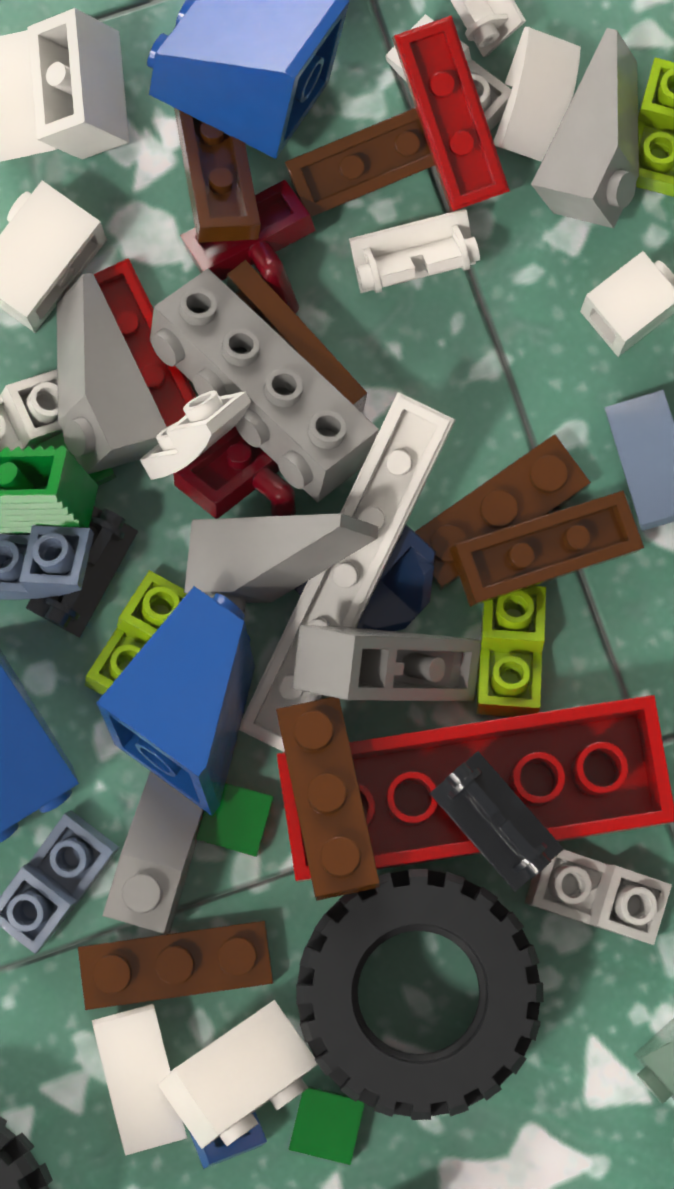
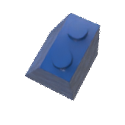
(248, 64)
(185, 697)
(32, 762)

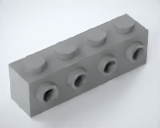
(292, 410)

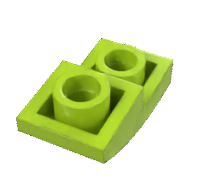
(657, 130)
(136, 624)
(512, 653)

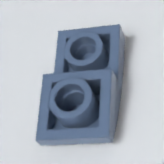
(646, 450)
(44, 563)
(54, 881)

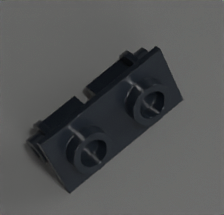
(107, 551)
(496, 821)

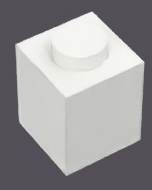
(631, 302)

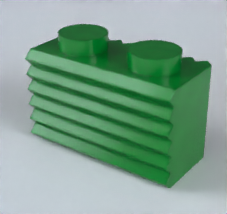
(44, 490)

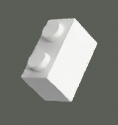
(78, 84)
(44, 253)
(238, 1075)

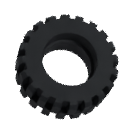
(436, 1080)

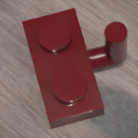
(282, 223)
(232, 472)

